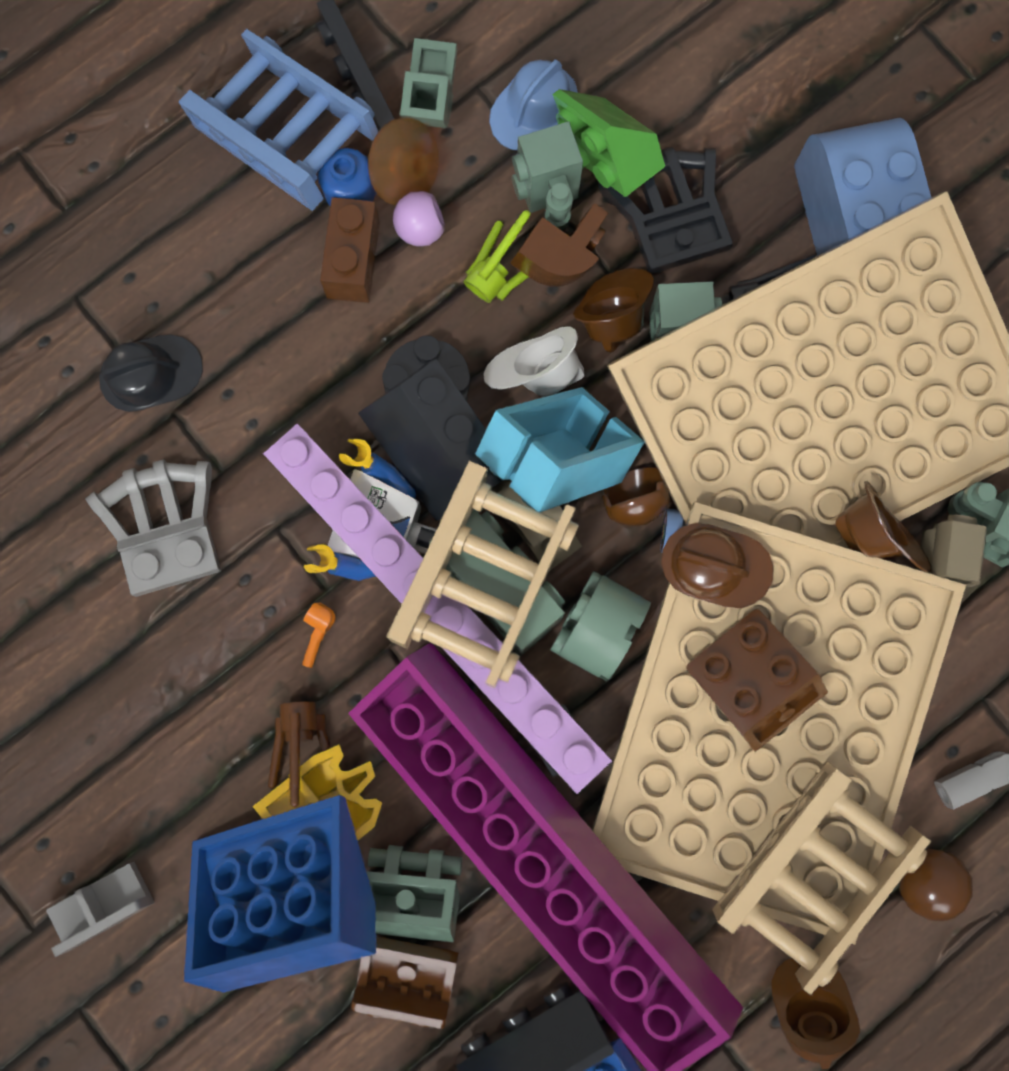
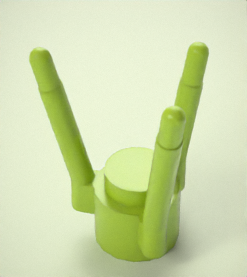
(486, 273)

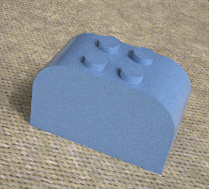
(859, 179)

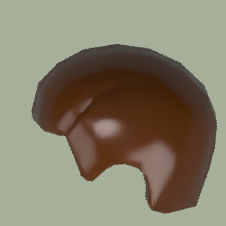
(638, 498)
(938, 887)

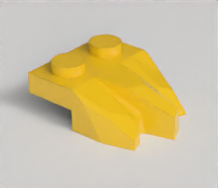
(323, 779)

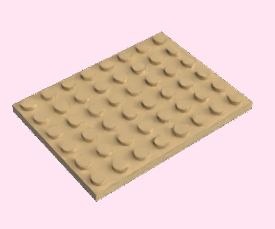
(834, 376)
(686, 787)

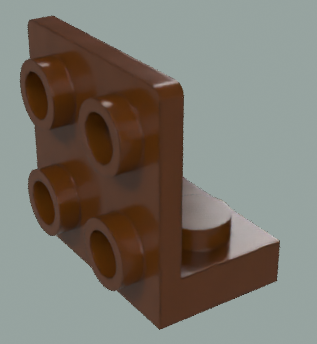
(757, 679)

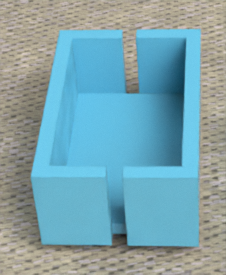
(547, 448)

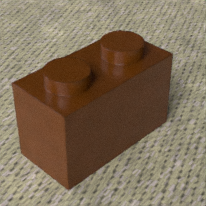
(350, 250)

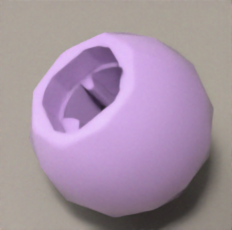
(418, 219)

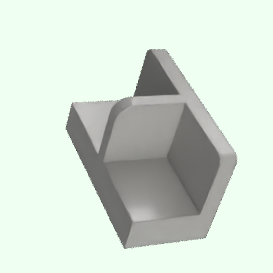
(99, 907)

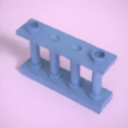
(269, 156)

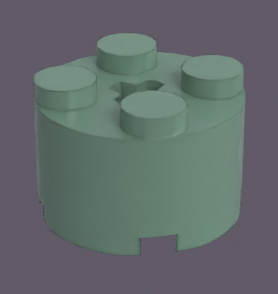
(601, 626)

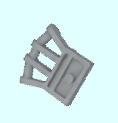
(167, 553)

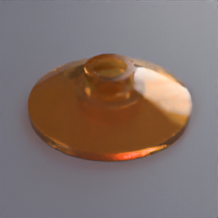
(392, 155)

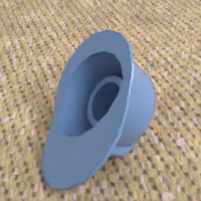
(528, 101)

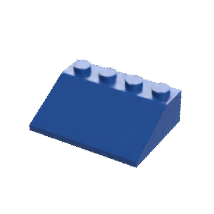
(278, 899)

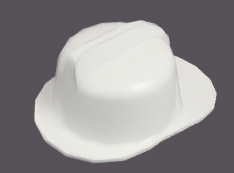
(539, 364)

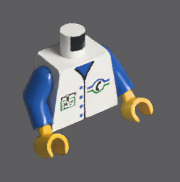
(395, 501)

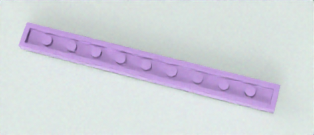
(395, 565)

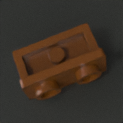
(406, 983)

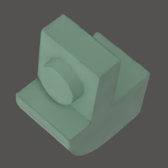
(429, 83)

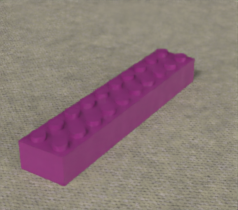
(547, 864)

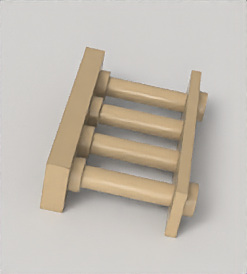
(456, 537)
(771, 869)

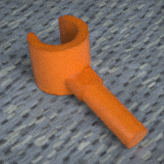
(322, 619)

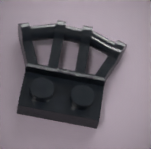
(682, 231)

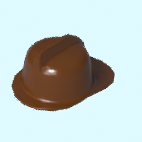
(615, 306)
(876, 532)
(717, 565)
(816, 1024)

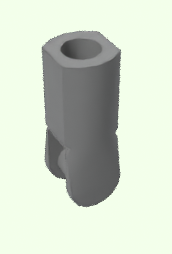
(974, 780)

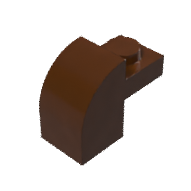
(561, 259)

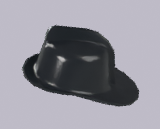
(150, 372)

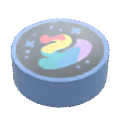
(671, 523)

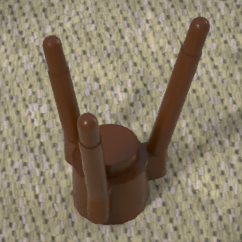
(295, 725)

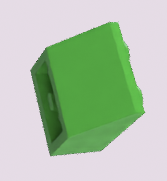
(610, 141)

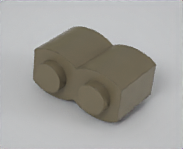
(956, 549)

